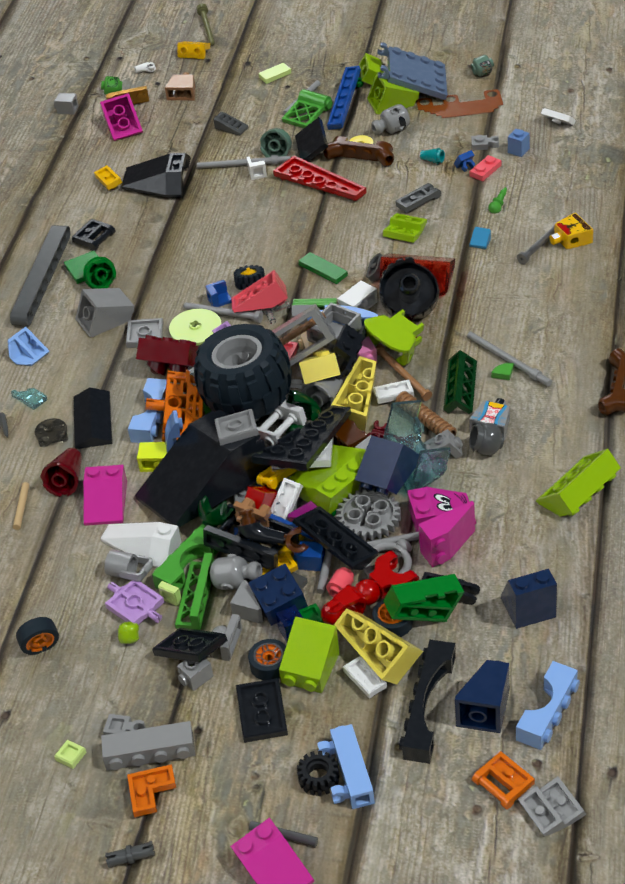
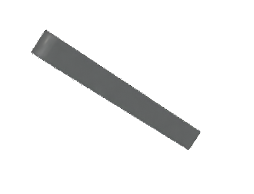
(40, 276)

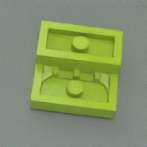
(405, 227)

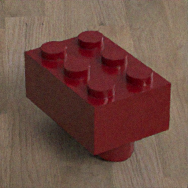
(162, 351)

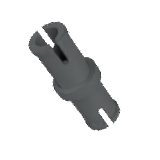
(130, 854)

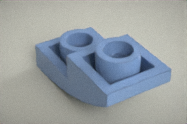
(172, 429)

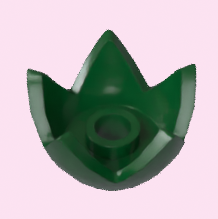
(214, 516)

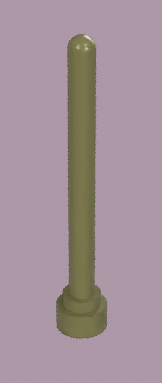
(202, 10)

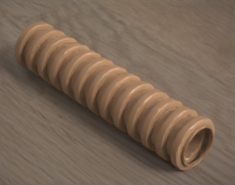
(428, 417)

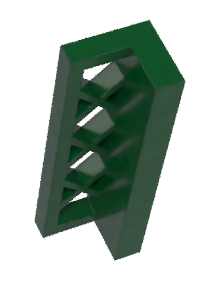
(456, 379)

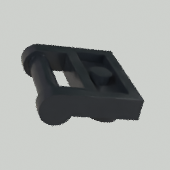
(90, 231)

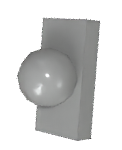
(232, 633)

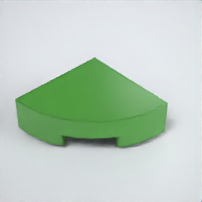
(503, 371)

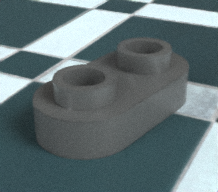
(373, 271)

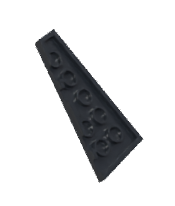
(304, 445)

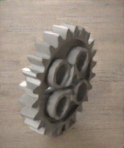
(369, 514)

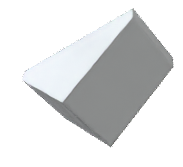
(245, 604)

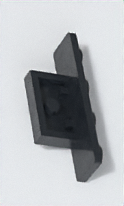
(347, 346)

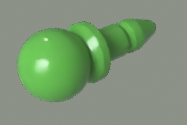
(496, 205)

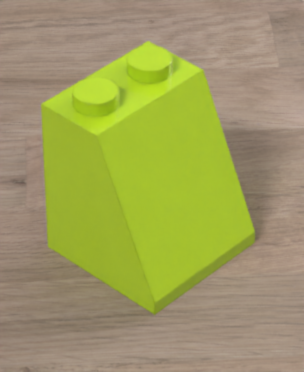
(386, 94)
(309, 655)

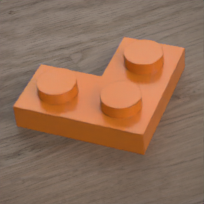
(145, 784)

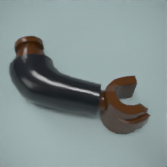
(256, 532)

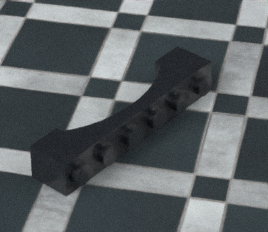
(418, 740)

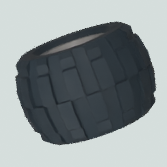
(243, 370)

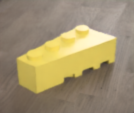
(357, 391)
(379, 647)

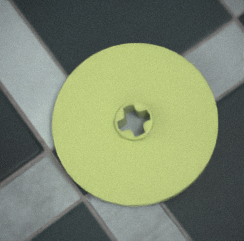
(194, 325)

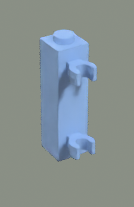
(352, 767)

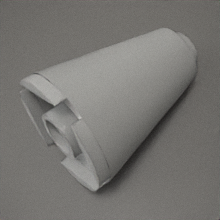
(324, 391)

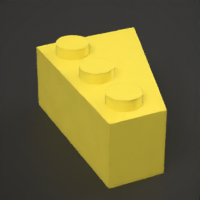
(319, 366)

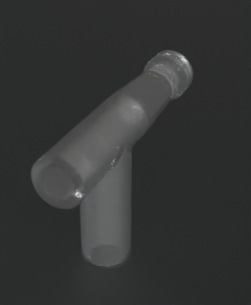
(269, 311)

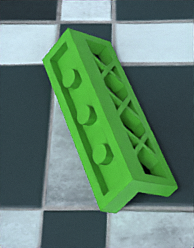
(200, 594)

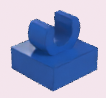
(465, 159)

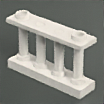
(289, 413)

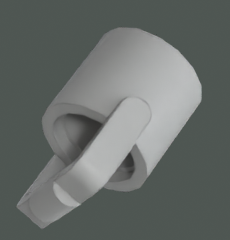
(125, 565)

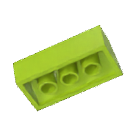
(580, 483)

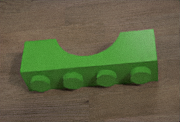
(173, 568)

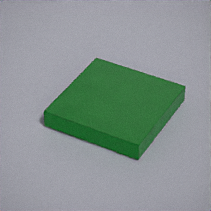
(76, 265)

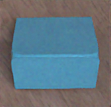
(480, 238)

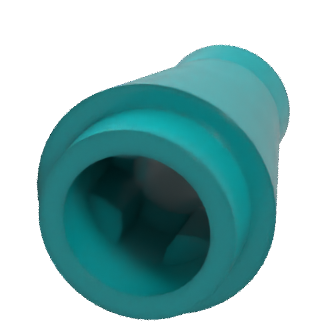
(433, 155)

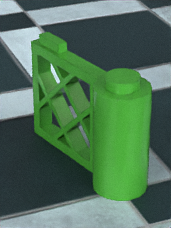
(311, 101)

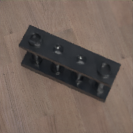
(236, 544)

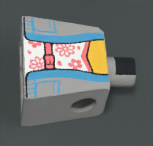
(492, 412)

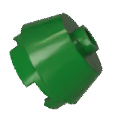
(99, 273)

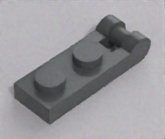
(418, 197)

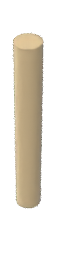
(21, 506)

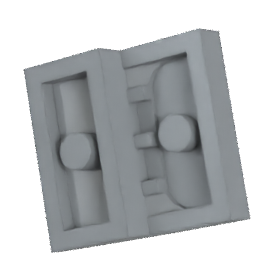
(552, 807)

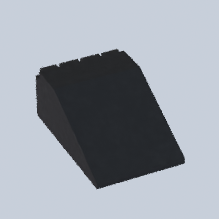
(200, 468)

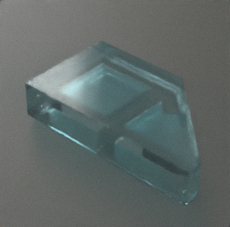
(31, 397)

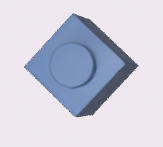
(518, 142)

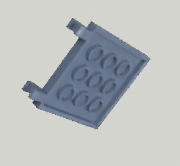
(414, 71)

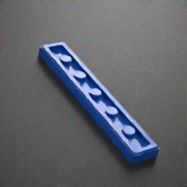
(343, 97)

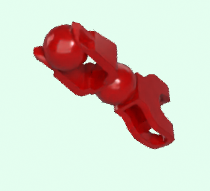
(367, 590)

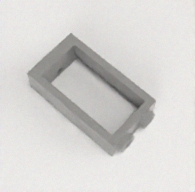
(321, 322)

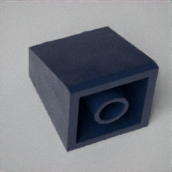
(386, 466)
(531, 598)
(484, 698)

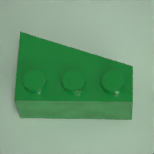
(424, 599)

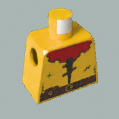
(572, 232)

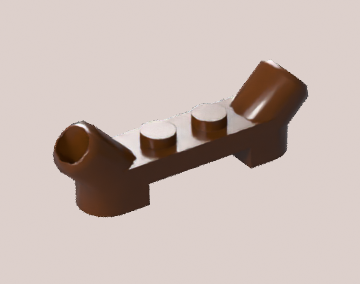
(342, 147)
(615, 400)

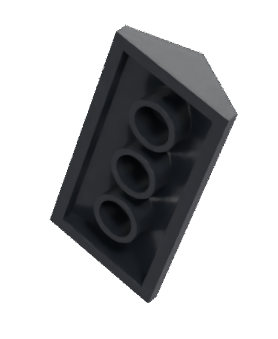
(92, 418)
(336, 538)

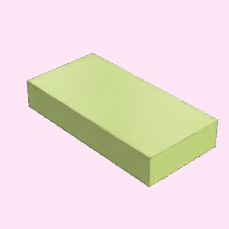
(274, 73)

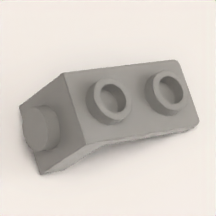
(444, 440)

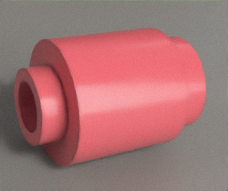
(339, 580)

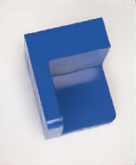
(218, 294)

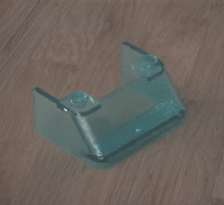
(405, 428)

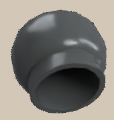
(486, 438)

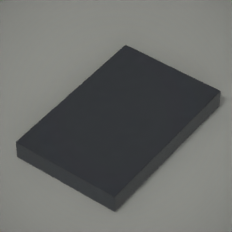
(311, 140)
(189, 644)
(261, 710)

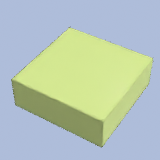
(170, 593)
(70, 754)

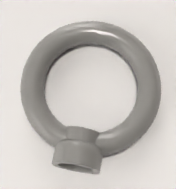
(400, 548)

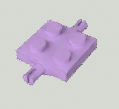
(134, 602)

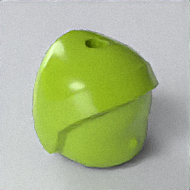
(128, 633)

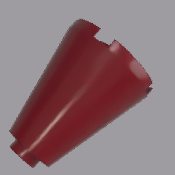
(63, 473)

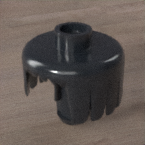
(408, 288)

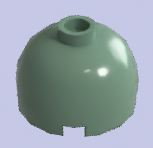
(275, 142)

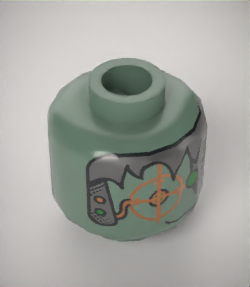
(482, 65)

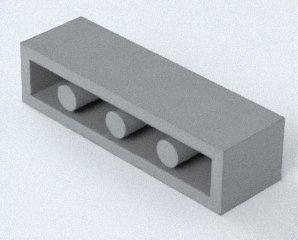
(148, 745)

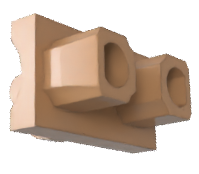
(262, 514)

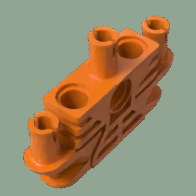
(176, 399)

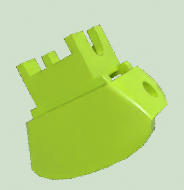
(395, 333)

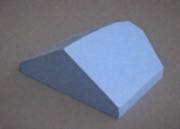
(26, 348)

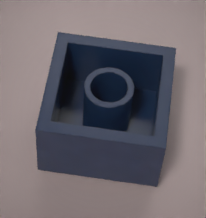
(277, 592)

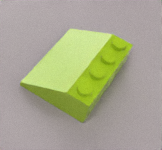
(331, 484)

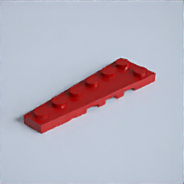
(311, 175)

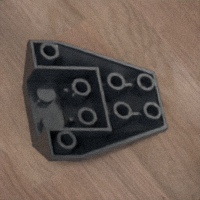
(158, 176)

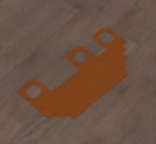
(457, 108)

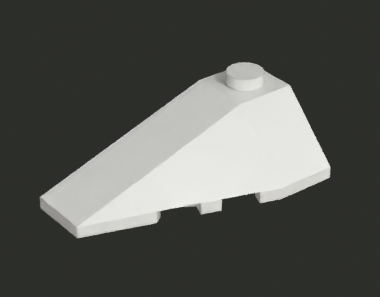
(144, 539)

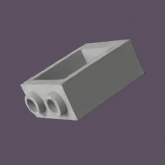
(339, 314)

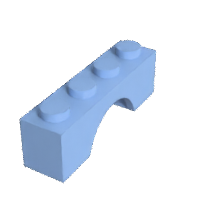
(146, 425)
(537, 725)

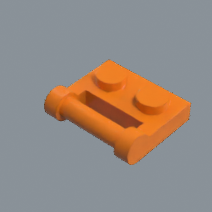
(508, 774)

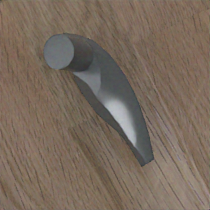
(3, 423)

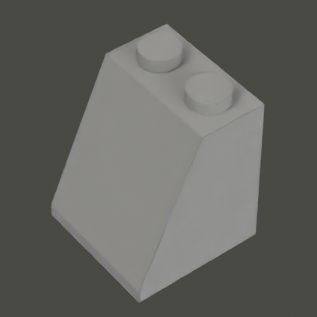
(103, 310)

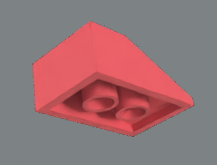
(261, 295)

